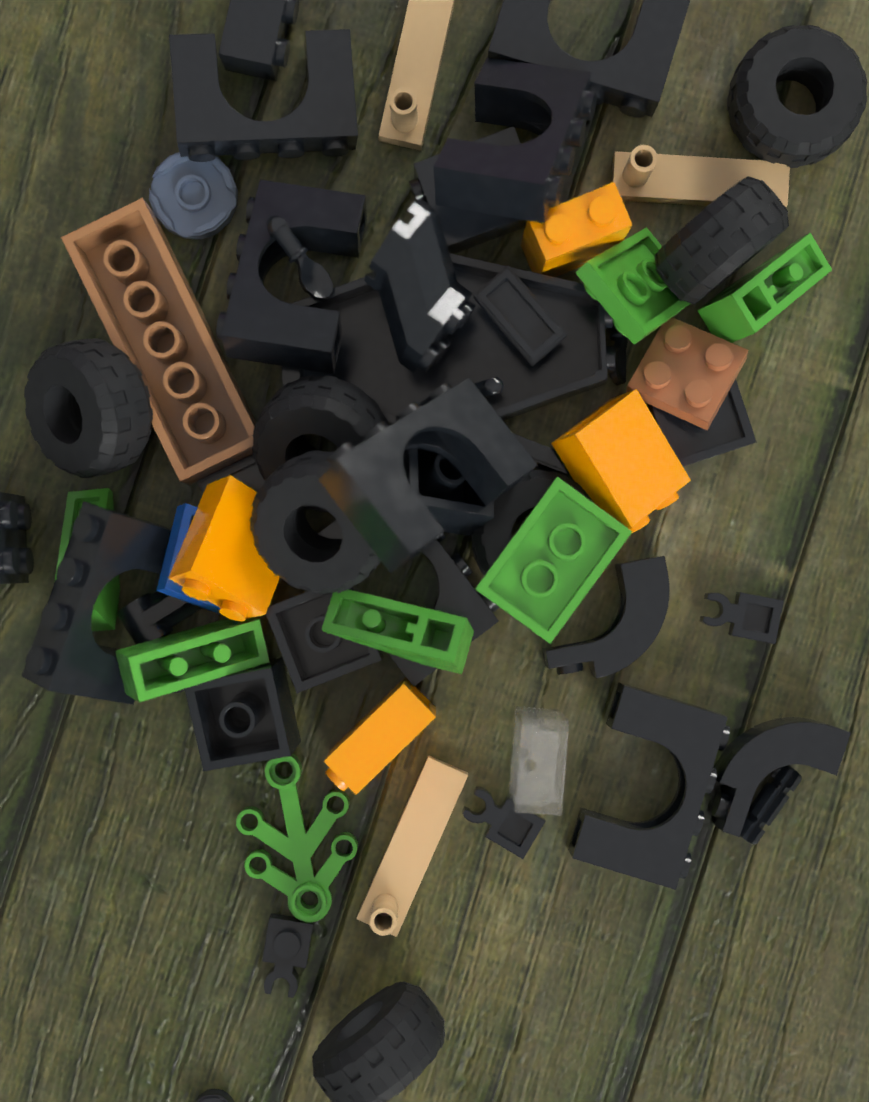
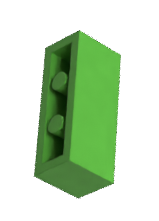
(191, 657)

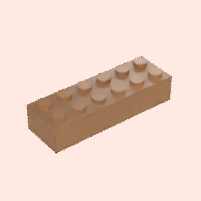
(165, 334)

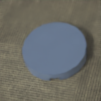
(193, 196)

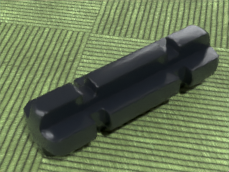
(769, 803)

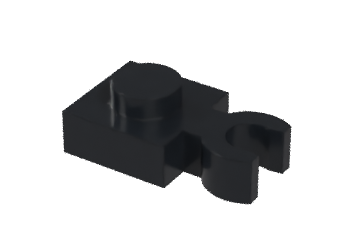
(749, 616)
(506, 828)
(286, 946)

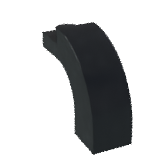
(640, 616)
(764, 750)

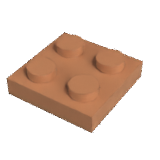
(687, 372)

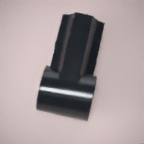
(154, 616)

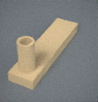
(415, 72)
(689, 179)
(412, 846)

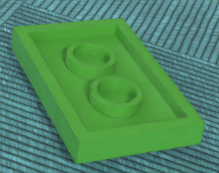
(630, 286)
(553, 560)

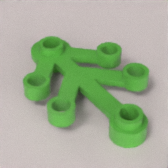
(298, 845)

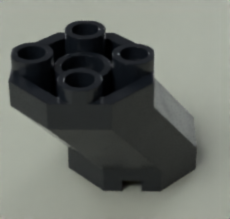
(419, 288)

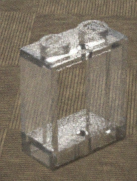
(540, 765)

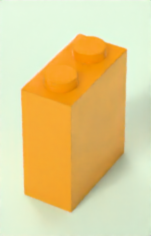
(576, 231)
(623, 460)
(220, 554)
(379, 737)

